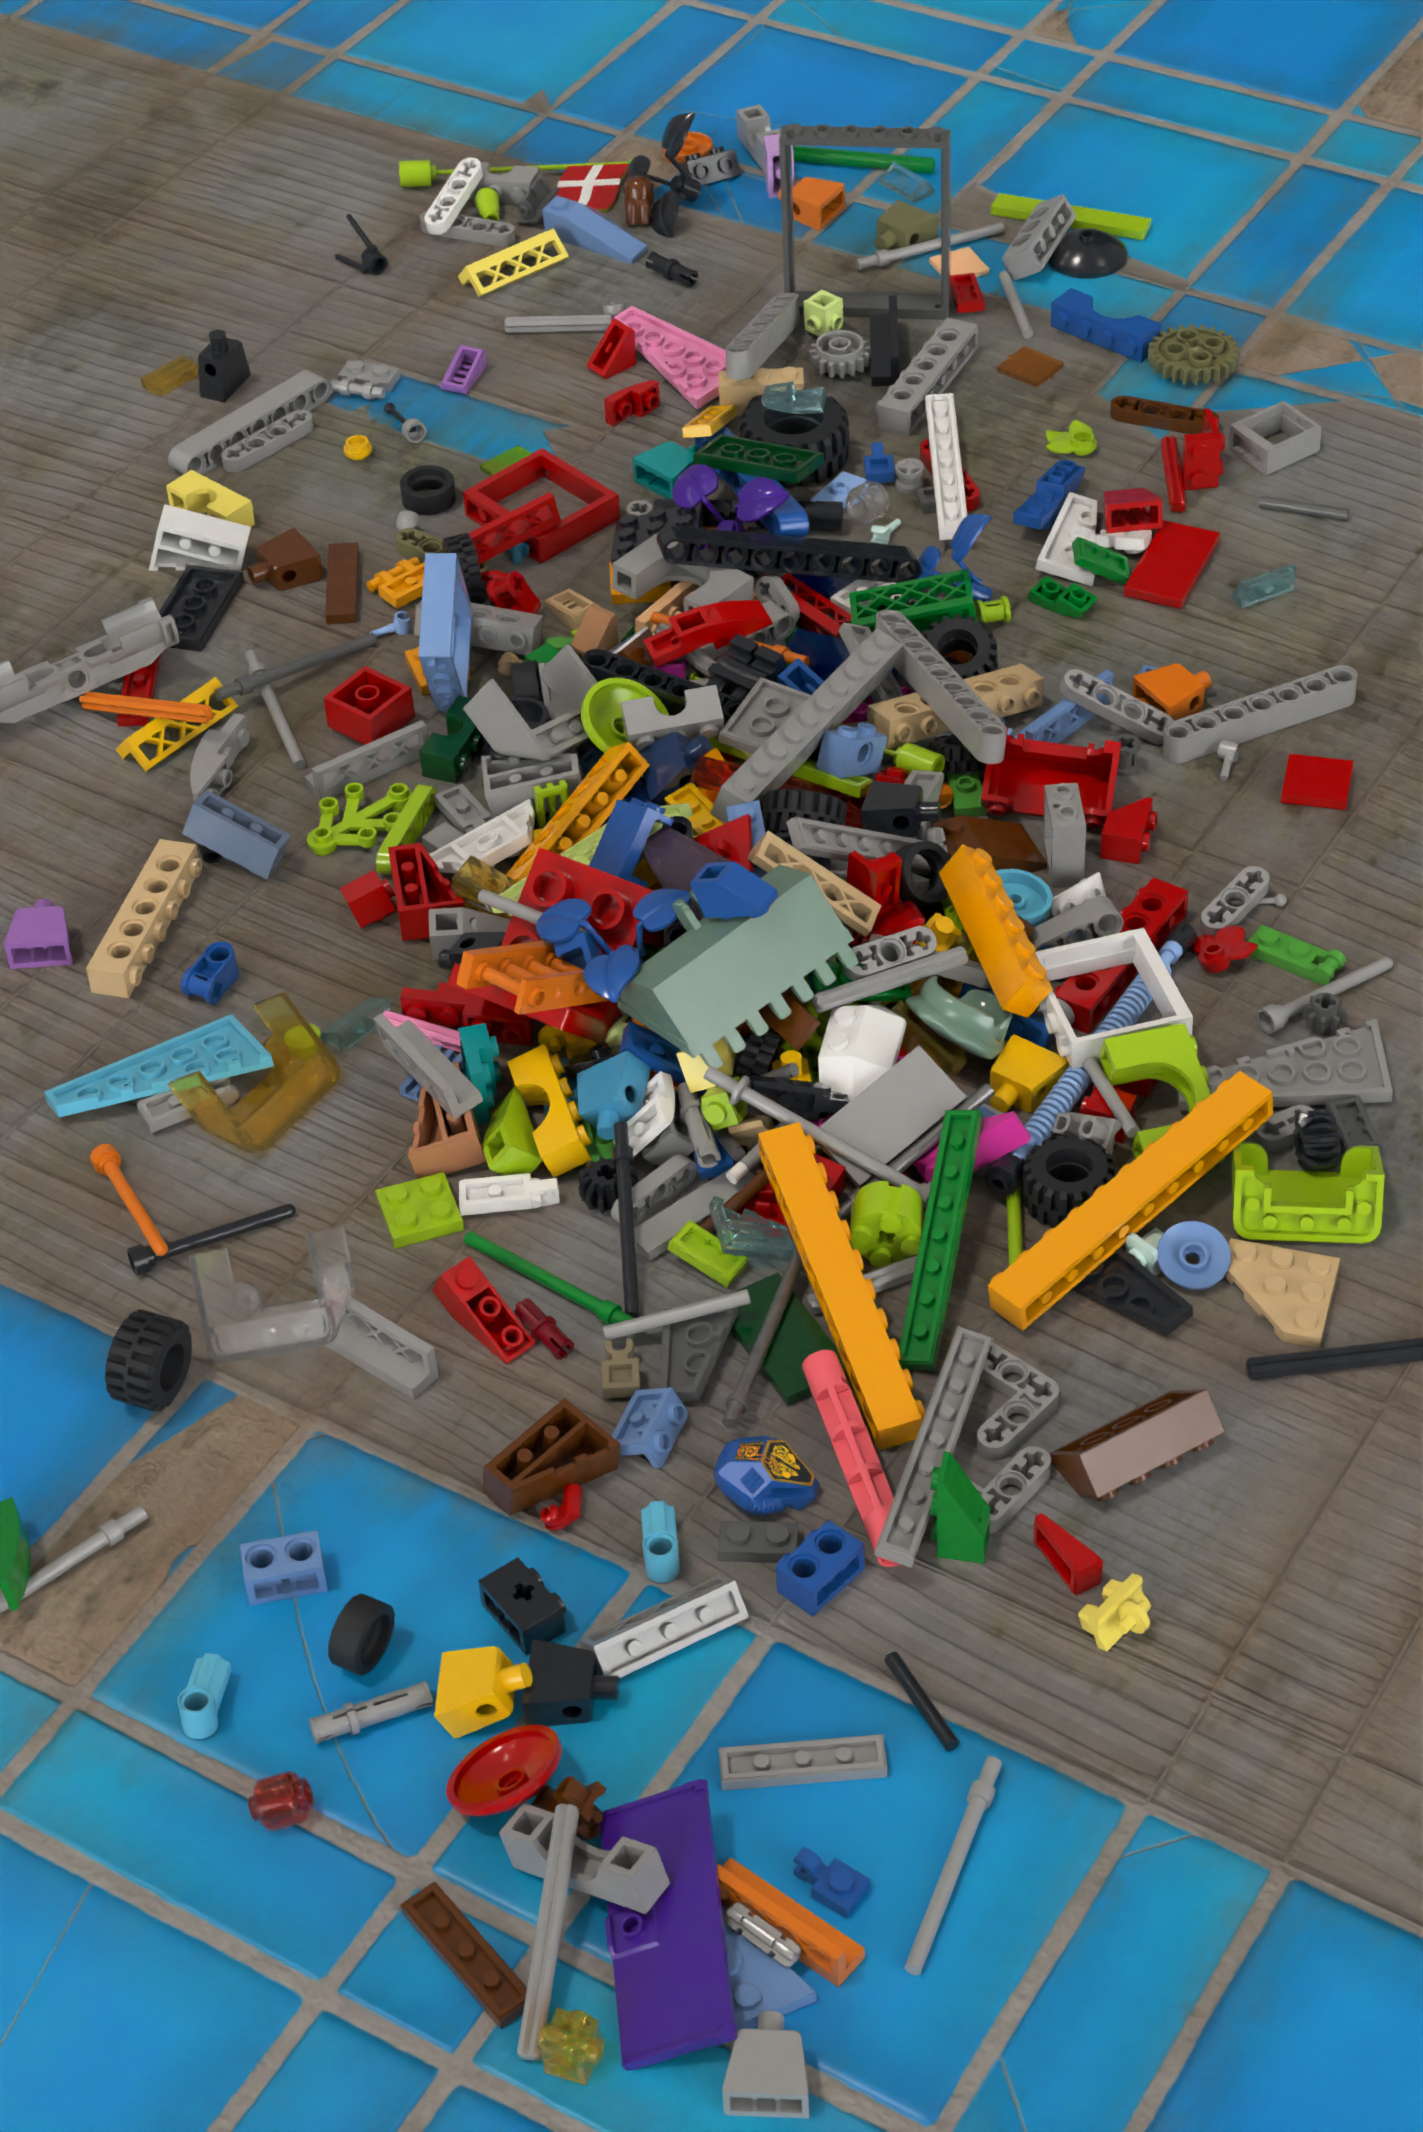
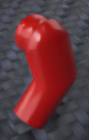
(570, 1510)

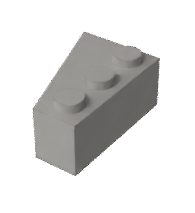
(512, 780)

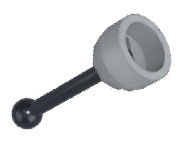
(409, 428)

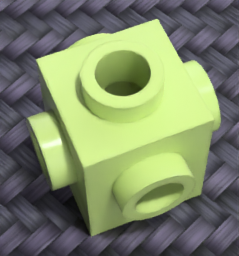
(823, 313)

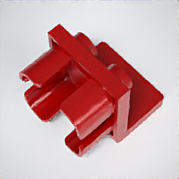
(612, 905)

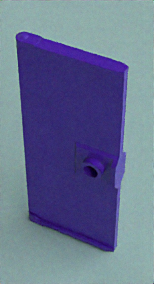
(674, 1958)

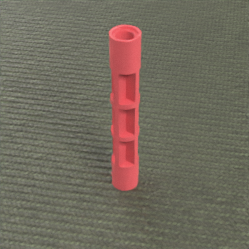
(850, 1443)

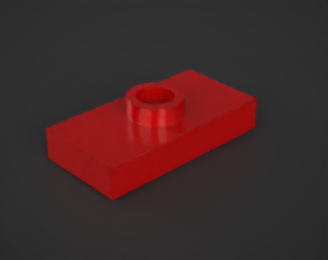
(966, 293)

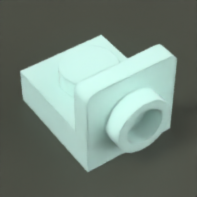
(1145, 1249)

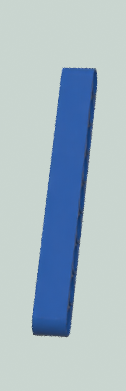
(785, 520)

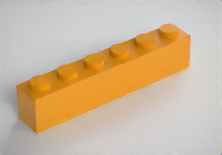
(995, 931)

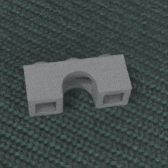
(752, 126)
(509, 186)
(700, 716)

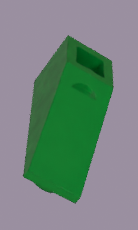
(961, 1514)

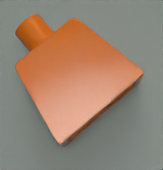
(817, 201)
(1172, 690)

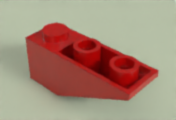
(482, 1311)

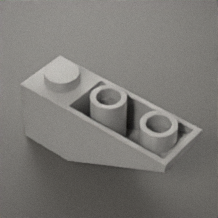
(450, 923)

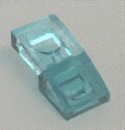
(786, 399)

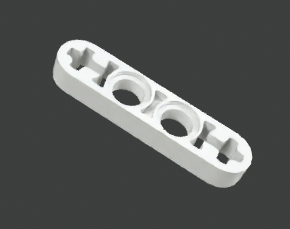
(450, 195)

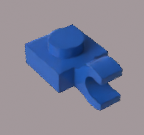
(879, 466)
(833, 1886)

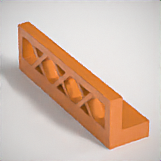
(822, 1945)

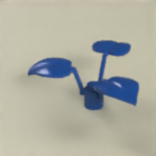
(961, 544)
(611, 972)

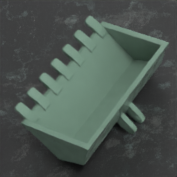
(737, 966)

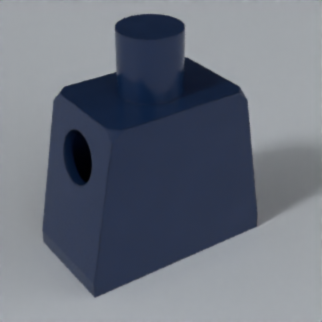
(672, 763)

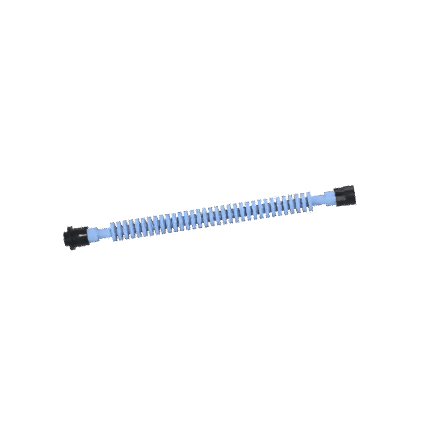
(1005, 1174)

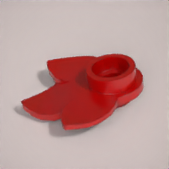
(1218, 950)

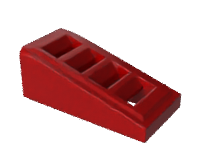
(1069, 1557)

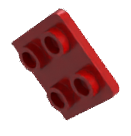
(1202, 455)

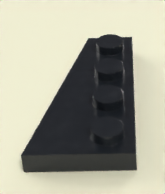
(1135, 1293)

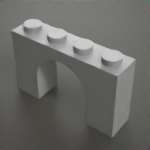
(647, 568)

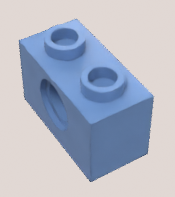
(852, 751)

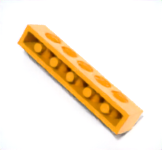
(587, 805)

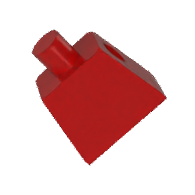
(1128, 511)

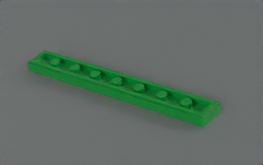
(940, 1240)

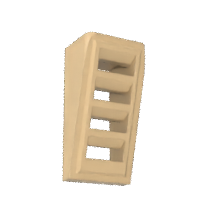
(569, 607)

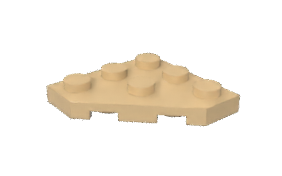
(1286, 1288)

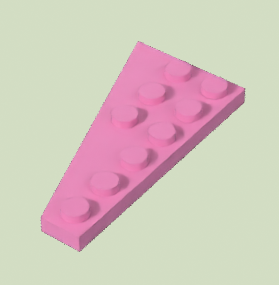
(678, 355)

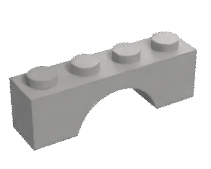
(625, 1875)

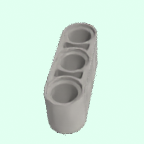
(1082, 917)

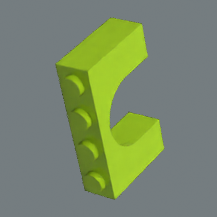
(1156, 1054)

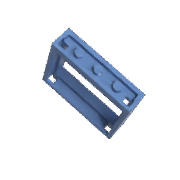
(445, 629)

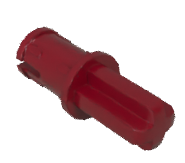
(543, 1328)

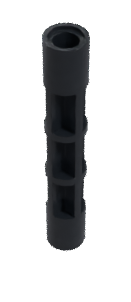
(821, 514)

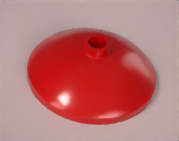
(504, 1771)

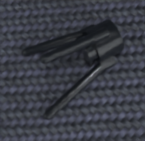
(371, 258)

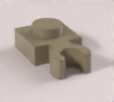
(620, 1371)

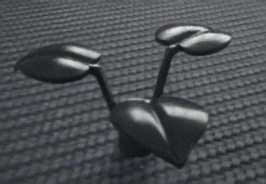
(681, 186)

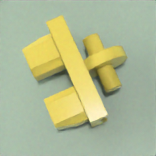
(1121, 1611)

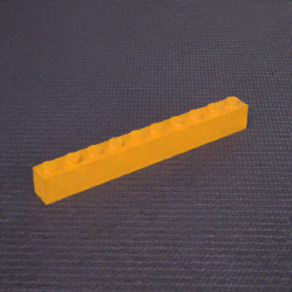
(1129, 1200)
(840, 1287)

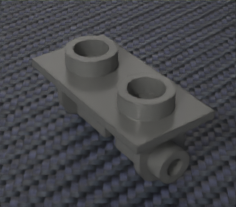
(534, 201)

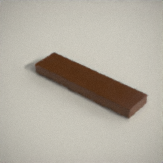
(342, 583)
(466, 1954)

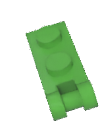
(1296, 955)

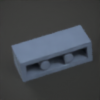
(236, 834)

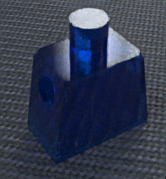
(824, 651)

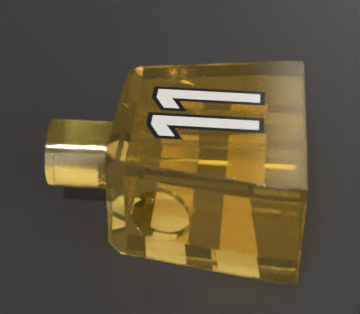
(476, 876)

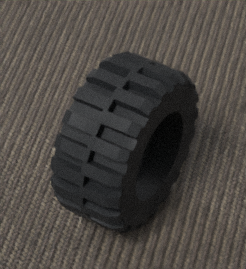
(818, 432)

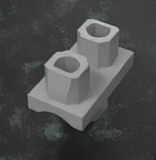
(1090, 1127)

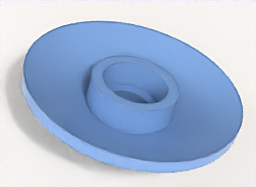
(1196, 1241)

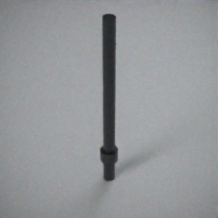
(622, 1159)

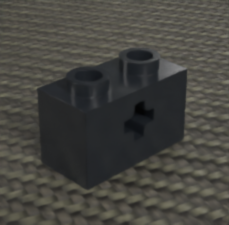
(522, 1604)

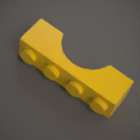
(559, 1137)

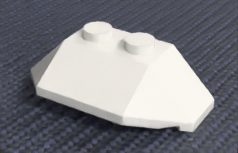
(859, 1047)

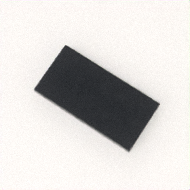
(200, 603)

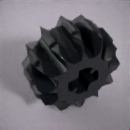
(1316, 1140)
(599, 1184)

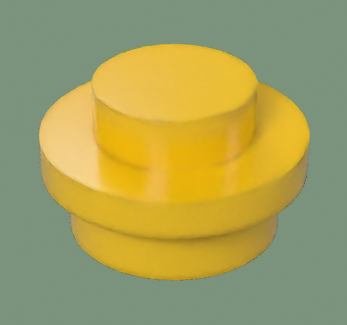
(357, 447)

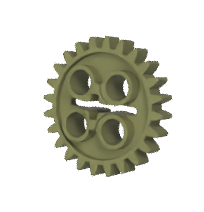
(1193, 354)

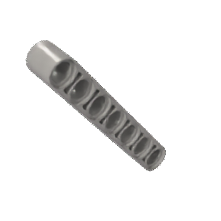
(762, 336)
(204, 448)
(1260, 713)

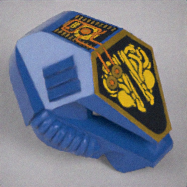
(755, 1466)

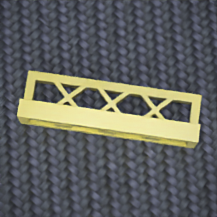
(512, 257)

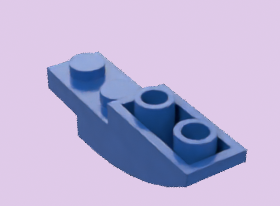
(1051, 492)

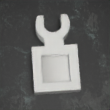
(1132, 541)

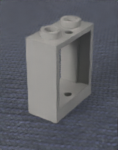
(1248, 436)
(1064, 834)

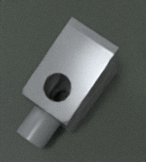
(767, 2072)

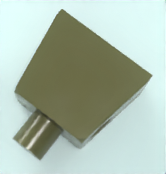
(904, 226)

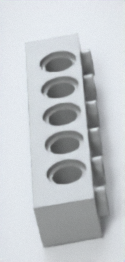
(927, 374)

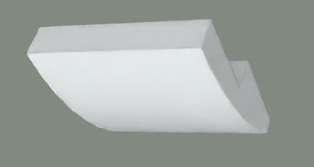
(655, 1113)

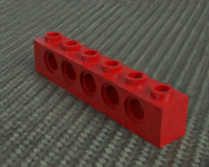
(1094, 993)

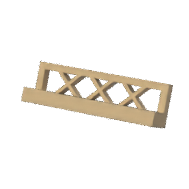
(848, 902)

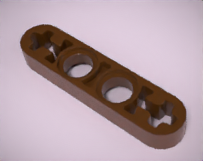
(1135, 410)

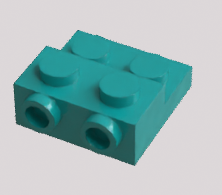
(479, 1067)

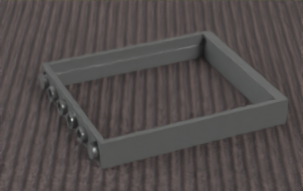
(866, 304)

